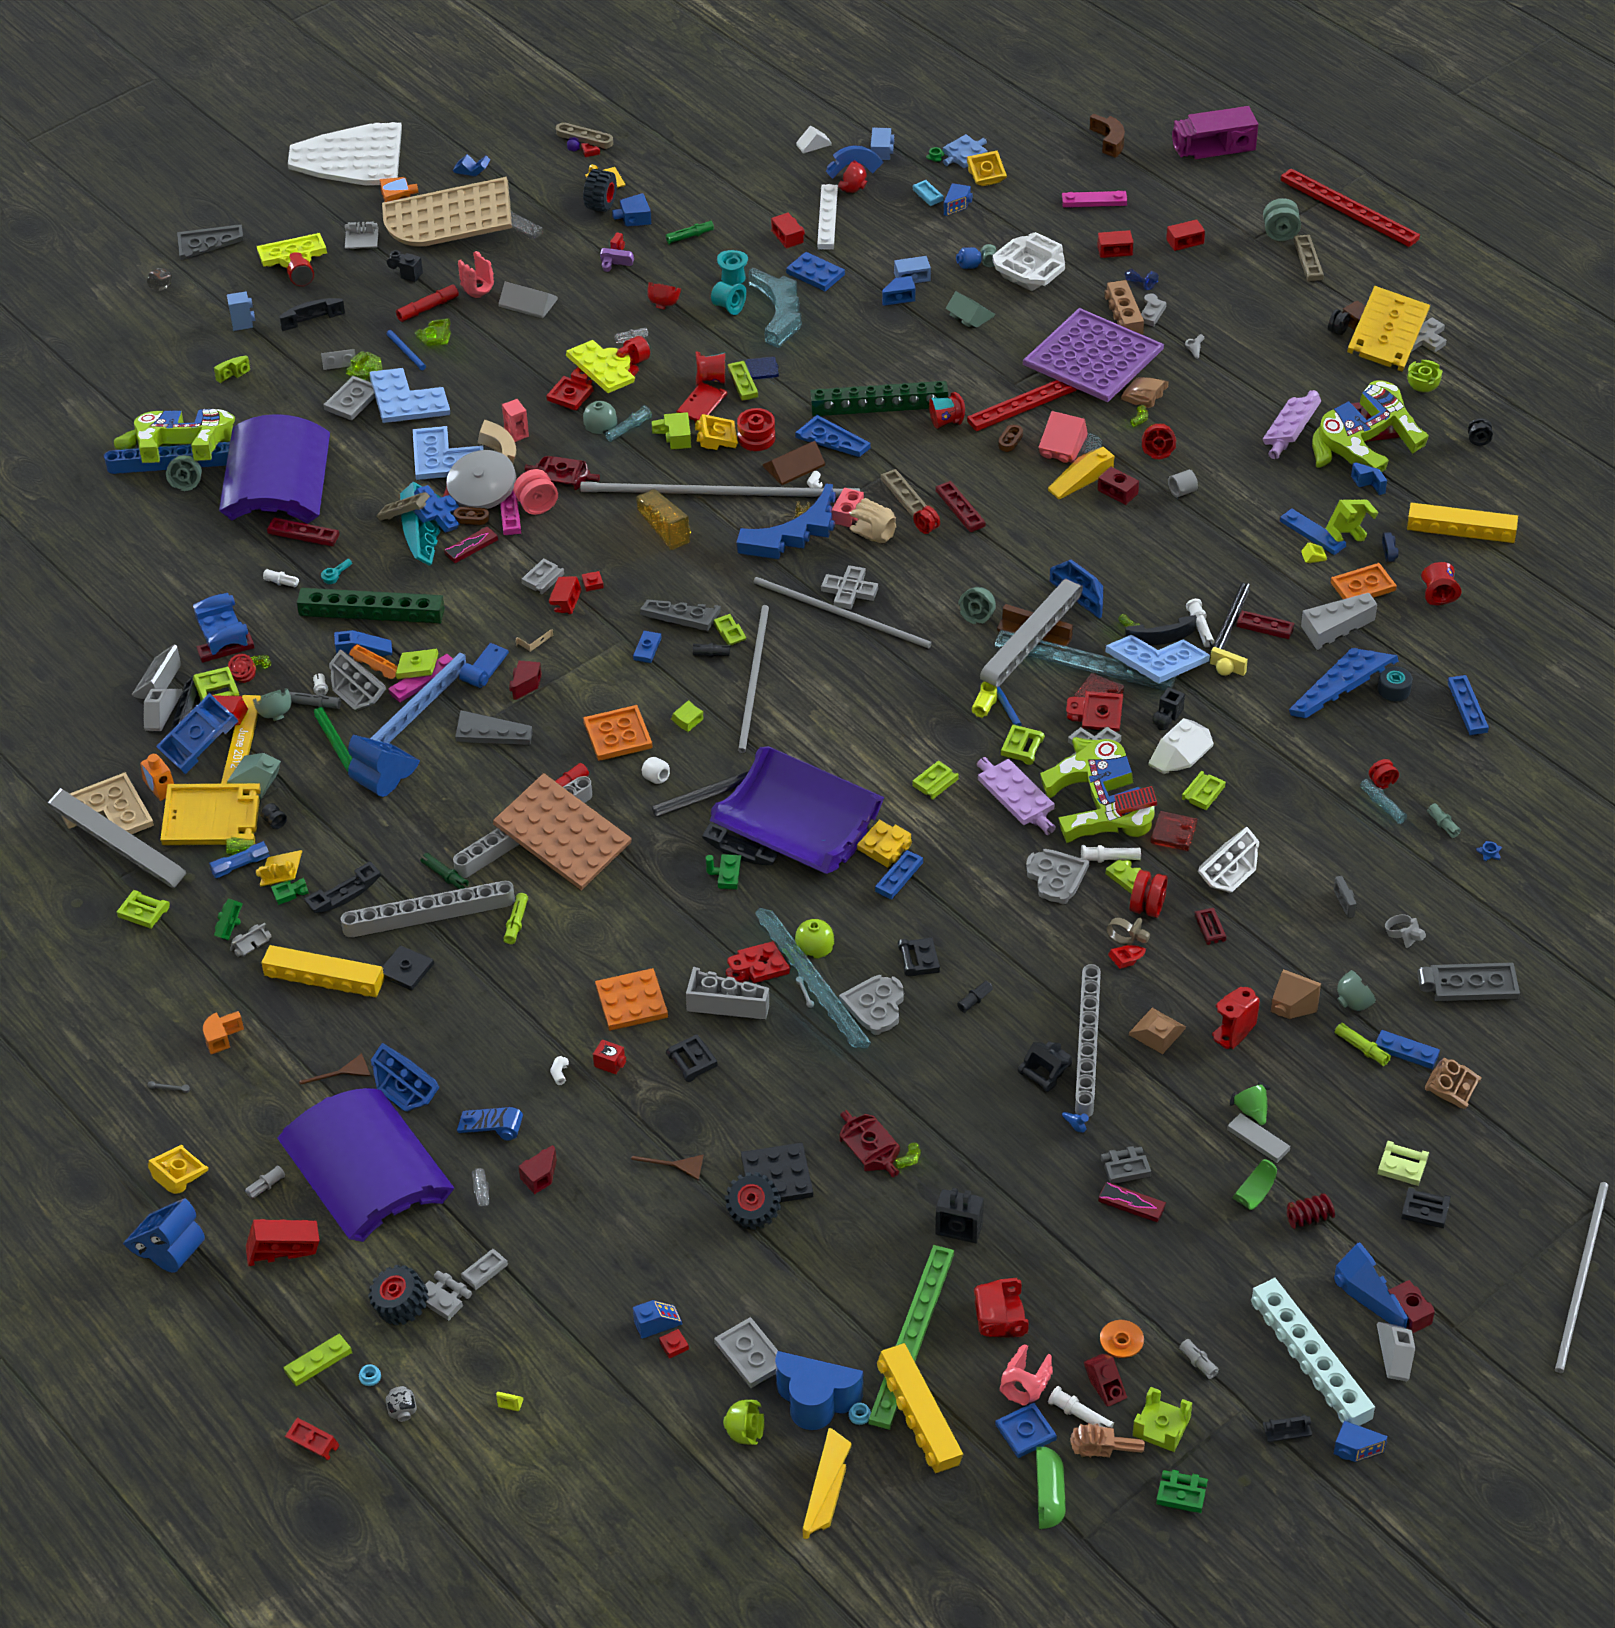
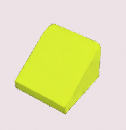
(1313, 553)
(509, 1401)

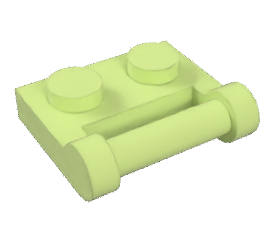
(1401, 1168)

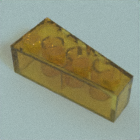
(664, 518)

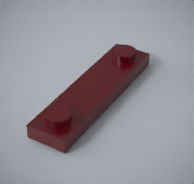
(960, 506)
(303, 532)

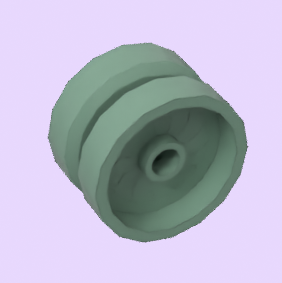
(1281, 219)

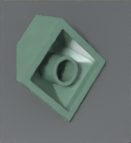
(256, 769)

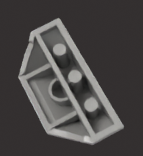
(354, 682)

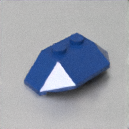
(1092, 589)
(402, 1079)

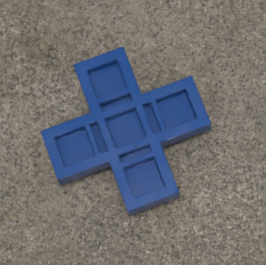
(438, 509)

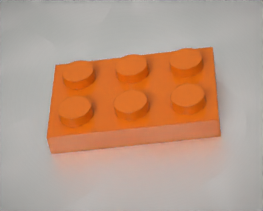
(1369, 579)

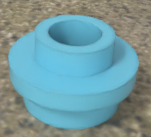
(369, 1370)
(859, 1408)

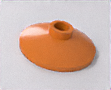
(1125, 1332)

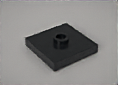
(406, 967)

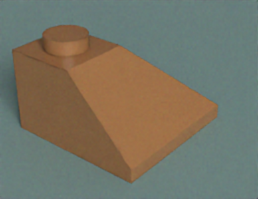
(1295, 996)
(1157, 1030)

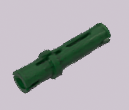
(450, 875)

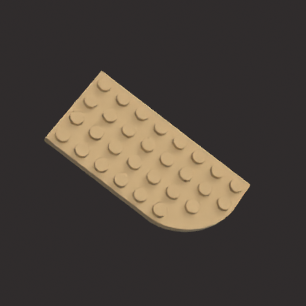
(449, 213)

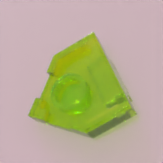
(436, 333)
(363, 364)

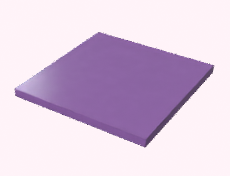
(1093, 354)

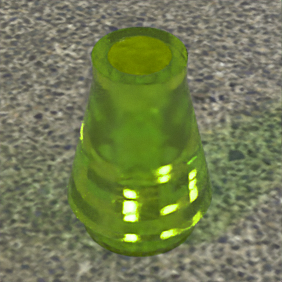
(236, 845)

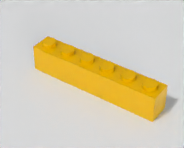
(1462, 522)
(323, 971)
(919, 1408)

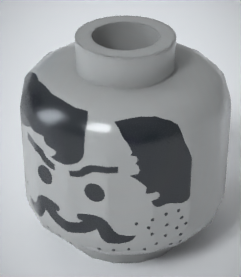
(400, 1403)

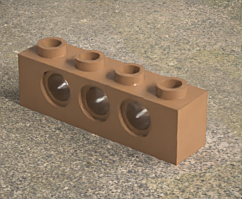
(1124, 306)

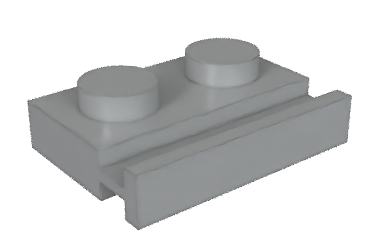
(542, 576)

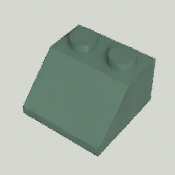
(968, 310)

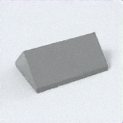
(526, 300)
(159, 672)

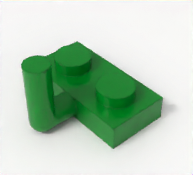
(728, 870)
(228, 919)

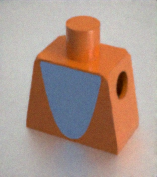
(396, 189)
(154, 769)

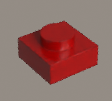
(617, 242)
(592, 581)
(673, 1343)

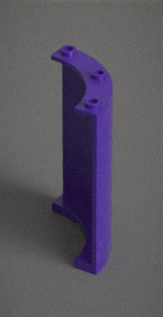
(275, 467)
(796, 807)
(362, 1160)

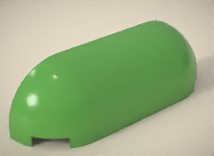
(1050, 1487)

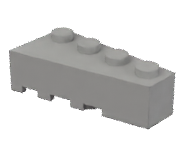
(1337, 618)
(725, 996)

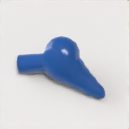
(1076, 1121)

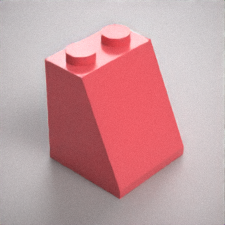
(1063, 437)

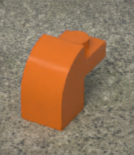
(217, 1029)

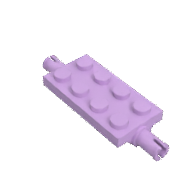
(1291, 422)
(1017, 793)

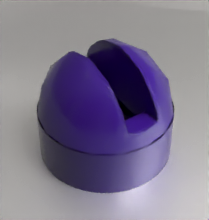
(573, 144)

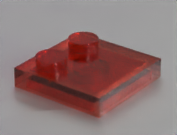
(1099, 684)
(1174, 830)

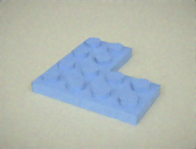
(400, 404)
(433, 454)
(1155, 663)

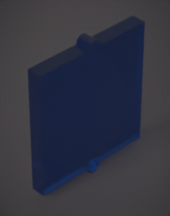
(762, 368)

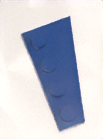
(832, 436)

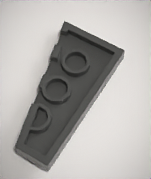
(205, 240)
(680, 613)
(486, 729)

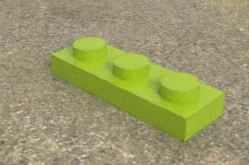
(742, 380)
(317, 1359)

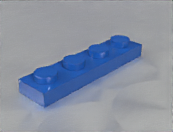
(1468, 705)

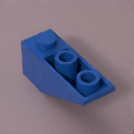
(348, 639)

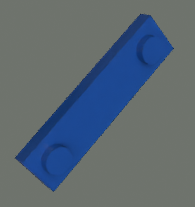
(1312, 531)

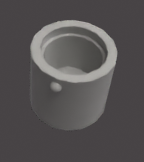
(1183, 483)

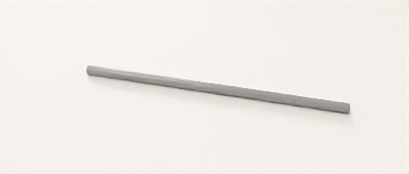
(844, 613)
(753, 679)
(1581, 1278)

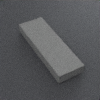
(1258, 1138)

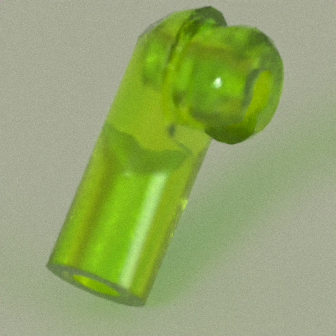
(1141, 417)
(1126, 621)
(262, 659)
(911, 1157)

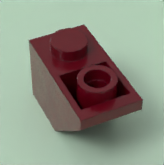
(525, 678)
(539, 1170)
(1105, 1379)

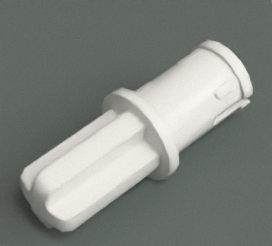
(280, 578)

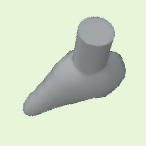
(1194, 345)

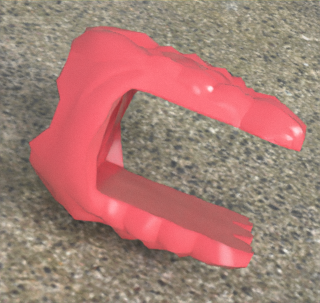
(471, 277)
(1032, 1383)

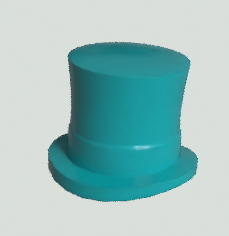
(732, 266)
(729, 297)

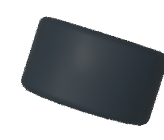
(1394, 683)

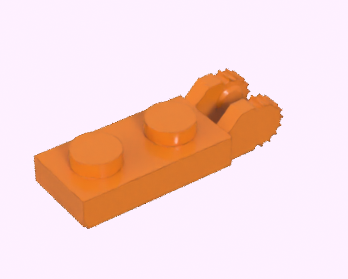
(374, 661)

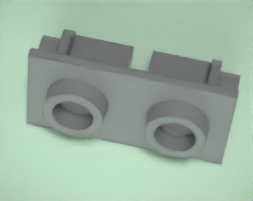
(337, 359)
(243, 943)

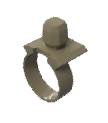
(1134, 931)

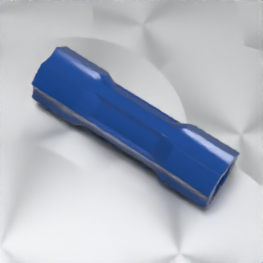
(227, 864)

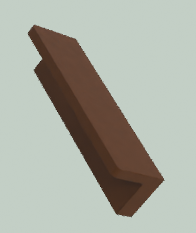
(1015, 617)

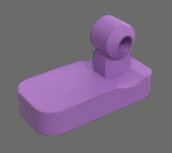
(615, 256)

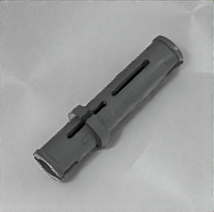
(316, 700)

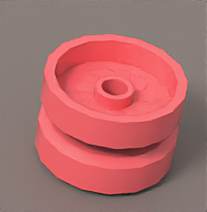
(535, 491)

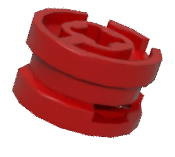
(926, 519)
(242, 668)
(1383, 773)

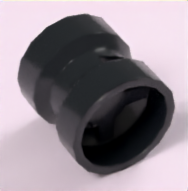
(273, 815)

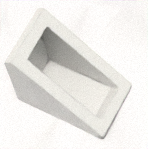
(812, 140)

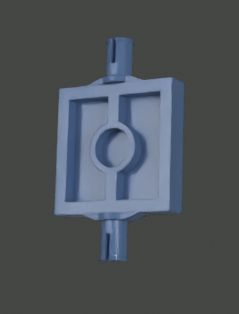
(961, 148)

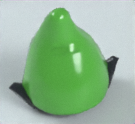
(1252, 1102)

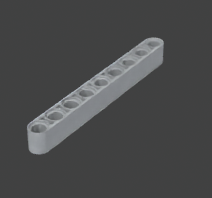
(1031, 633)
(117, 838)
(498, 843)
(427, 909)
(1087, 1040)

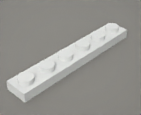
(827, 216)

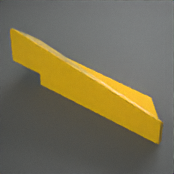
(827, 1483)

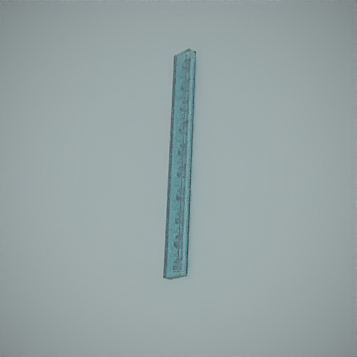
(1087, 661)
(815, 982)

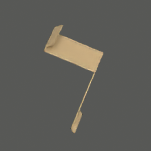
(536, 643)

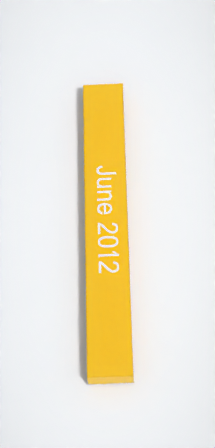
(241, 738)

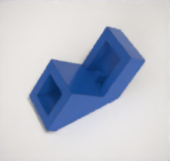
(469, 167)
(1367, 475)

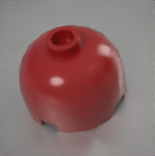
(853, 178)
(663, 295)
(1158, 441)

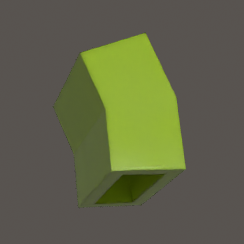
(687, 716)

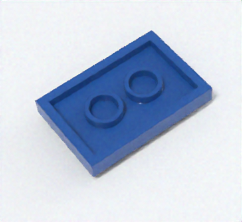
(815, 271)

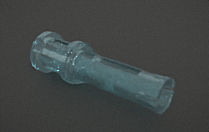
(634, 420)

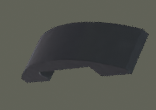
(311, 310)
(1164, 634)
(730, 845)
(344, 892)

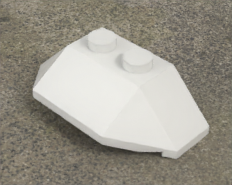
(1181, 747)
(1231, 862)

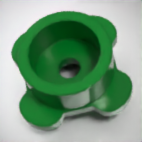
(935, 154)

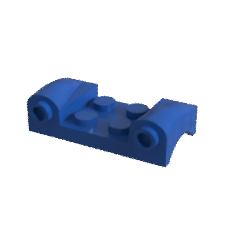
(220, 622)
(196, 733)

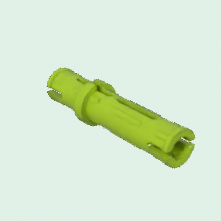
(514, 923)
(1368, 1048)

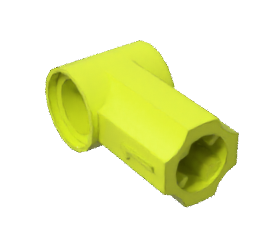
(985, 700)

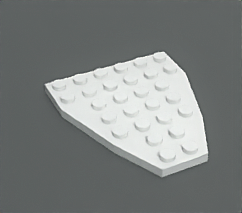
(350, 155)

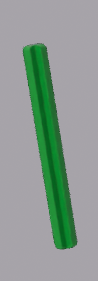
(333, 737)

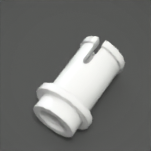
(320, 685)

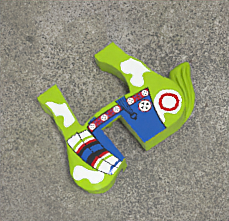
(167, 428)
(1346, 429)
(1105, 768)

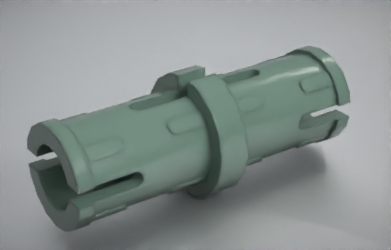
(1444, 820)

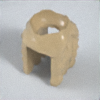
(874, 521)

